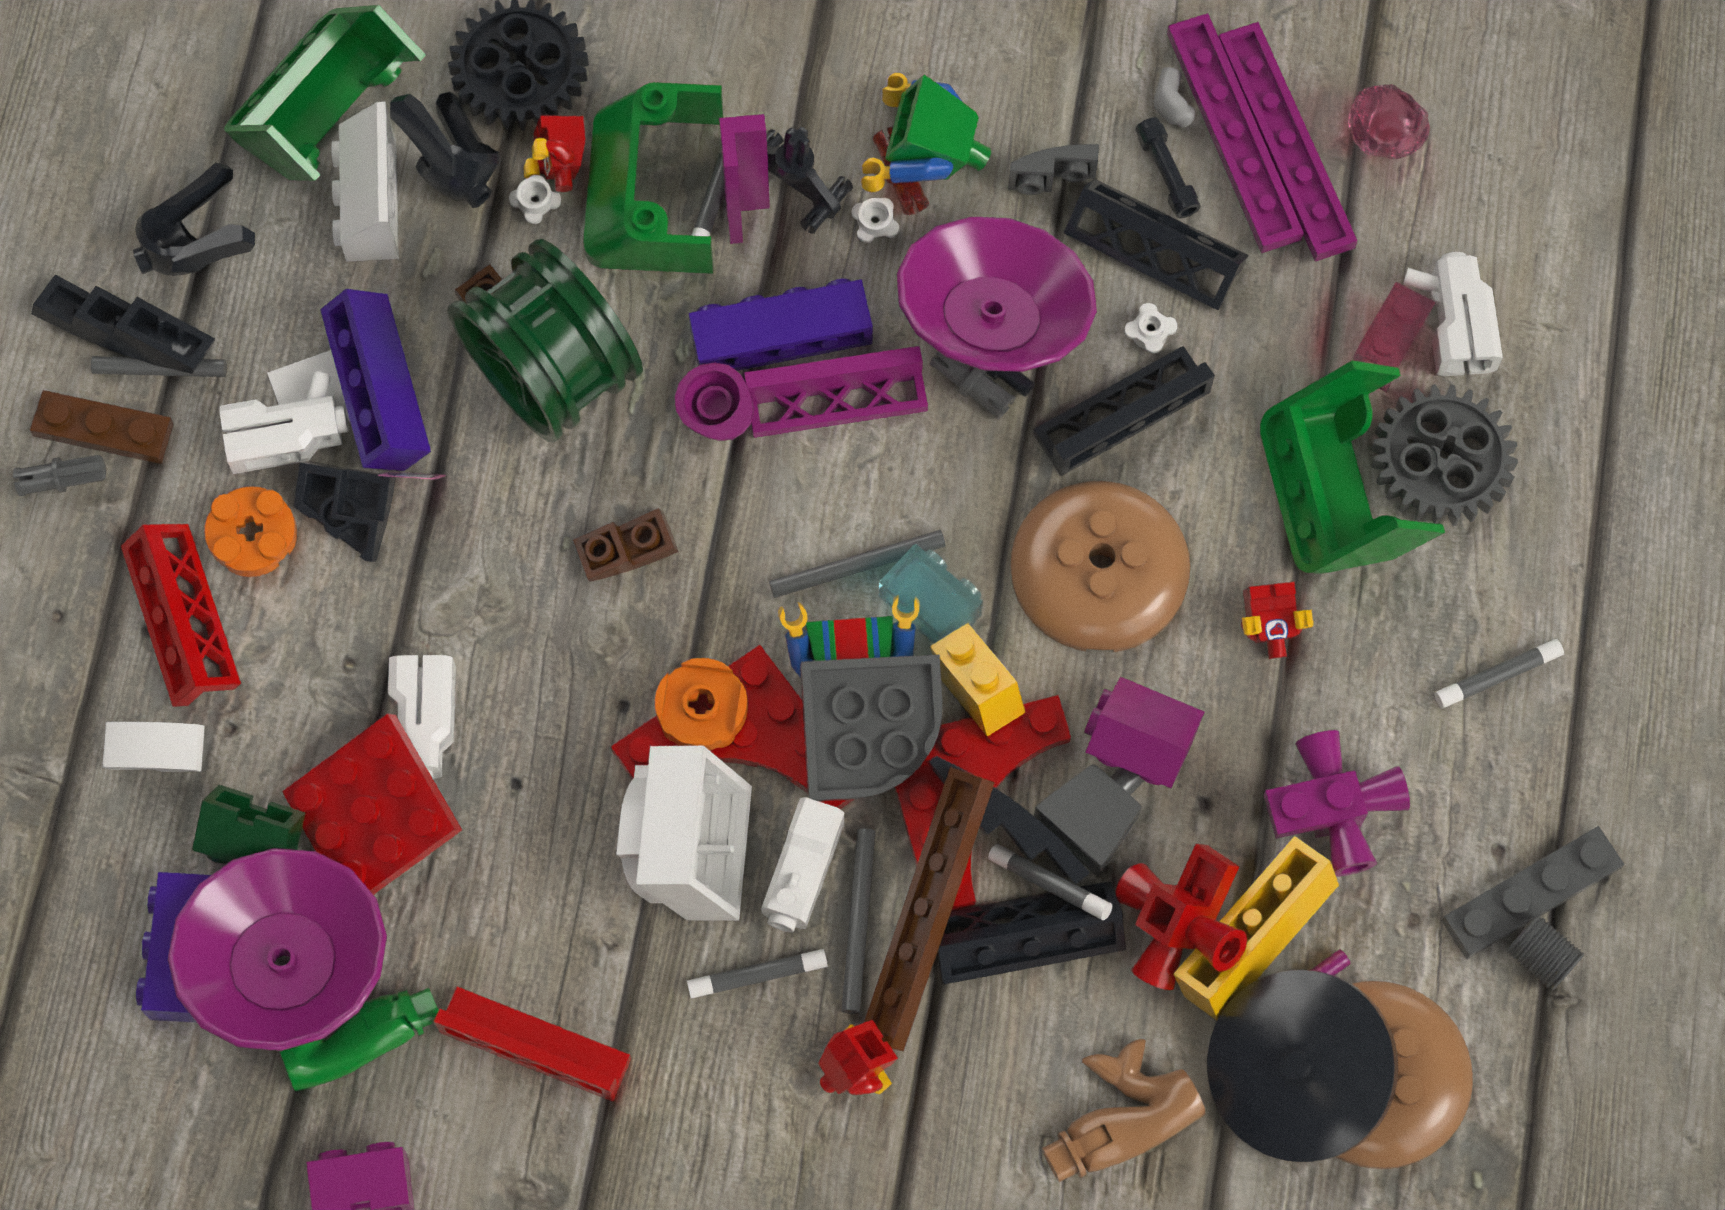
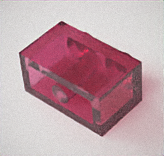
(1395, 329)

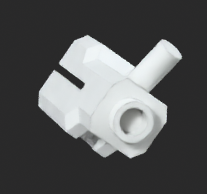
(1465, 315)
(282, 433)
(425, 704)
(803, 864)

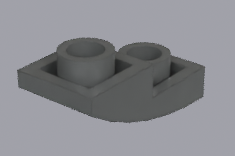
(1035, 171)

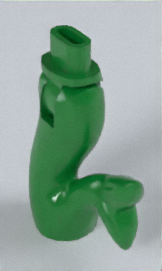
(373, 1031)

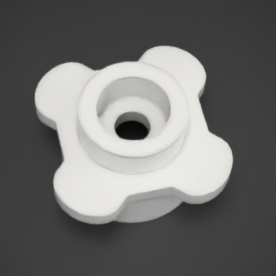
(530, 188)
(875, 207)
(1150, 340)

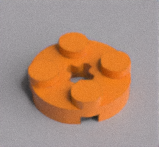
(233, 512)
(685, 684)

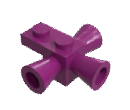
(1335, 802)

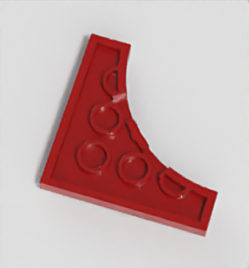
(768, 738)
(985, 756)

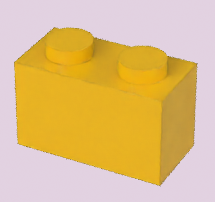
(978, 679)

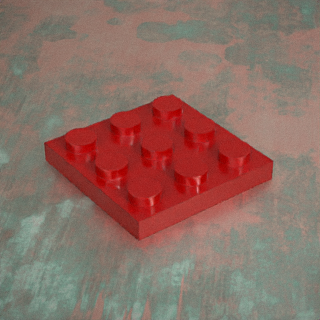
(374, 805)

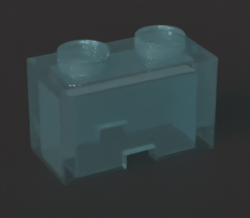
(942, 597)

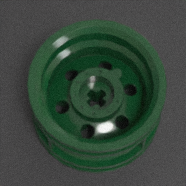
(546, 340)

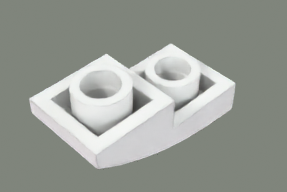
(153, 746)

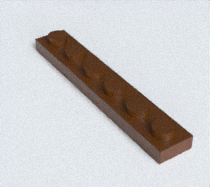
(928, 905)

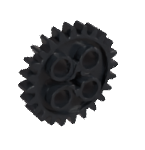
(544, 39)

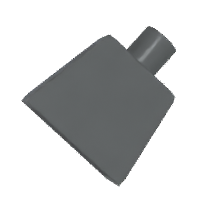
(1092, 814)

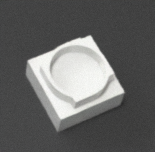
(686, 833)

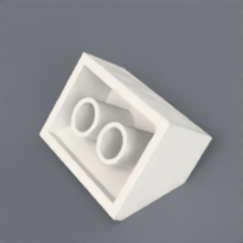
(366, 186)

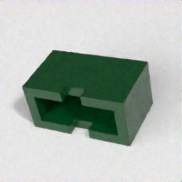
(236, 828)

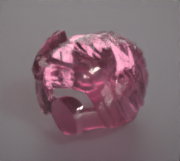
(1388, 122)

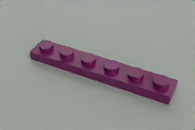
(1235, 133)
(1288, 142)

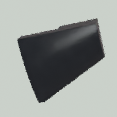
(347, 503)

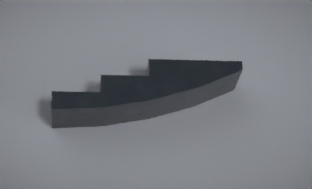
(122, 327)
(1021, 827)

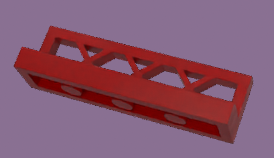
(169, 609)
(533, 1043)

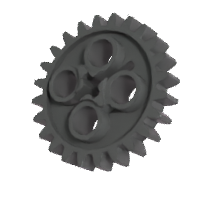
(1430, 489)

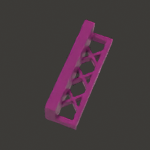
(744, 168)
(840, 376)

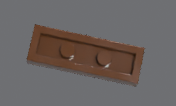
(102, 427)

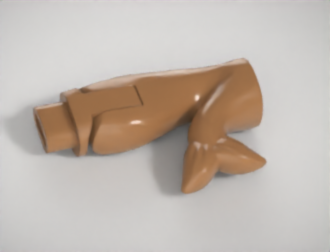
(1121, 1133)

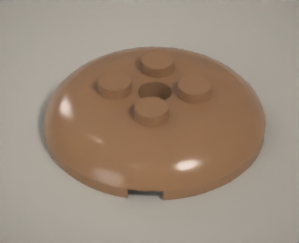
(1090, 604)
(1431, 1082)

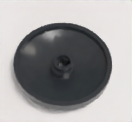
(1302, 1065)

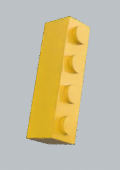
(1270, 916)

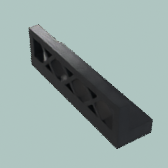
(1162, 229)
(1128, 418)
(1030, 937)

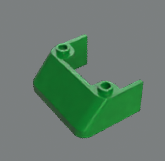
(318, 85)
(632, 232)
(1320, 478)

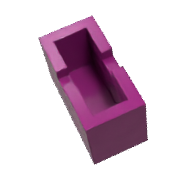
(362, 1180)

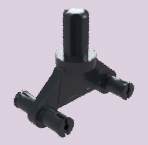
(794, 166)

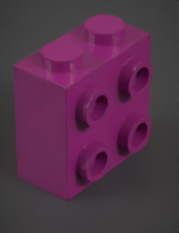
(1142, 731)

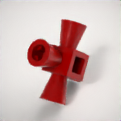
(1183, 915)

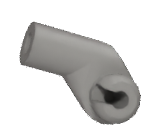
(1170, 102)

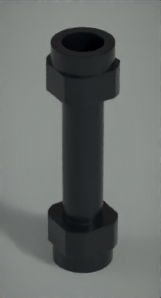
(1153, 137)

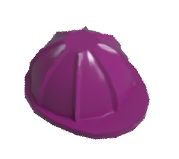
(714, 402)

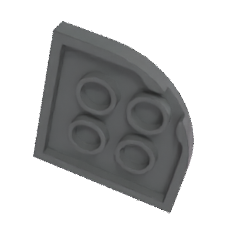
(868, 722)

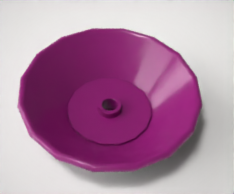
(996, 294)
(272, 909)

